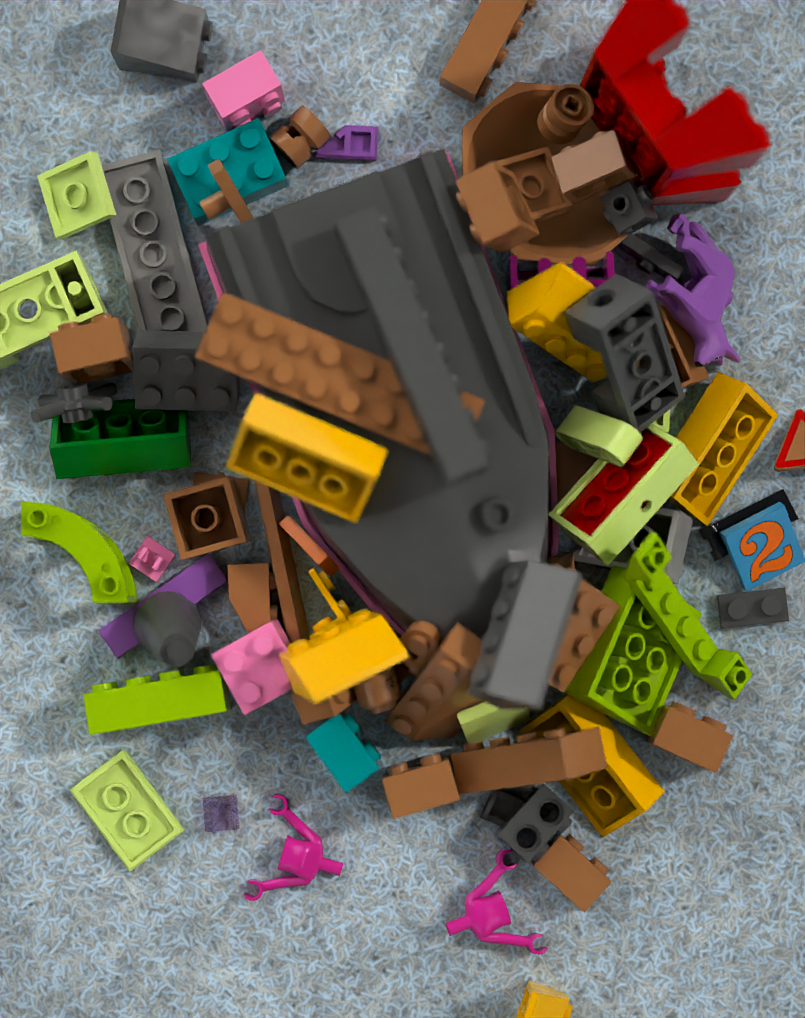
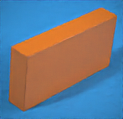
(309, 546)

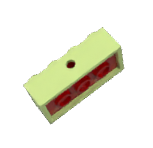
(617, 501)

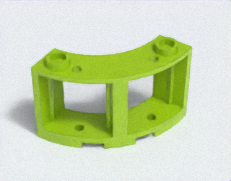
(92, 547)

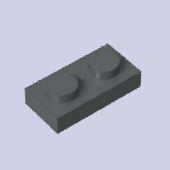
(752, 608)

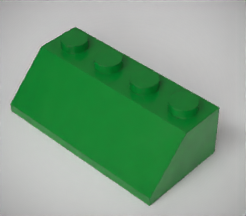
(121, 442)

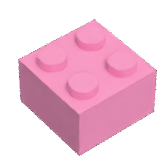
(245, 92)
(254, 666)

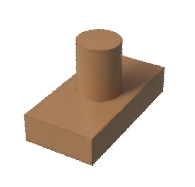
(226, 197)

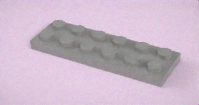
(153, 246)

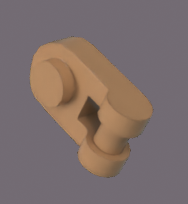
(423, 641)

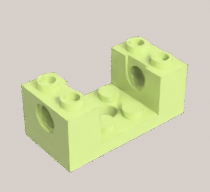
(62, 294)

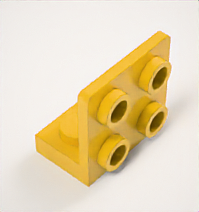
(340, 608)

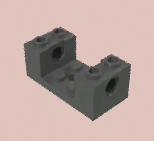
(627, 330)

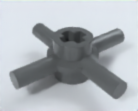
(74, 402)

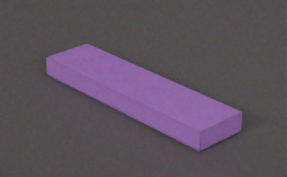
(193, 583)

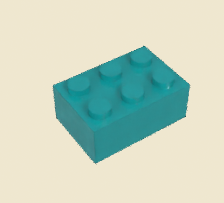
(247, 159)

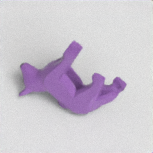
(703, 298)

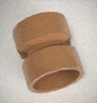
(565, 114)
(299, 137)

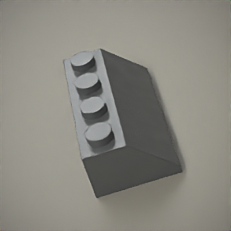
(524, 635)

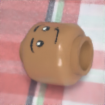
(378, 691)

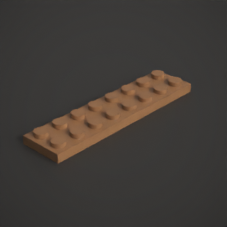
(313, 370)

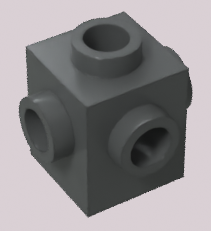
(629, 207)

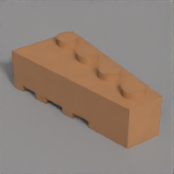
(528, 760)

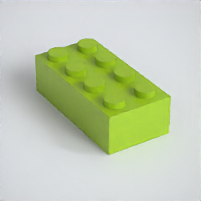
(158, 701)

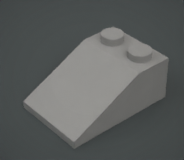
(673, 530)

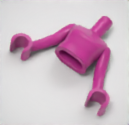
(298, 856)
(490, 912)

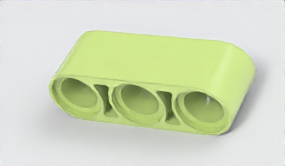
(599, 435)

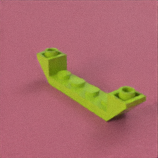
(671, 613)

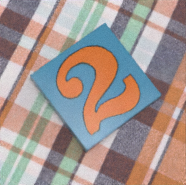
(763, 546)

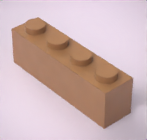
(483, 47)

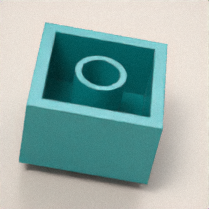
(344, 750)

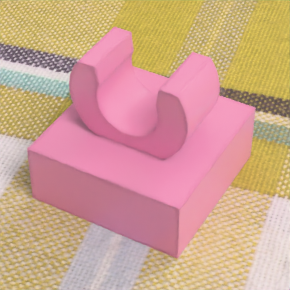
(152, 559)

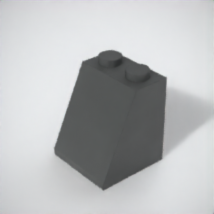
(161, 38)

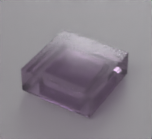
(221, 813)

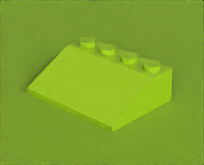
(630, 663)

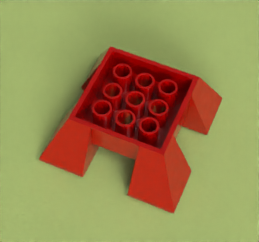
(671, 153)

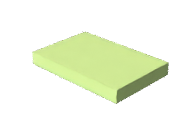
(127, 810)

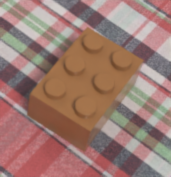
(93, 349)
(587, 622)

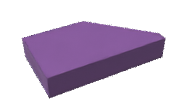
(351, 144)

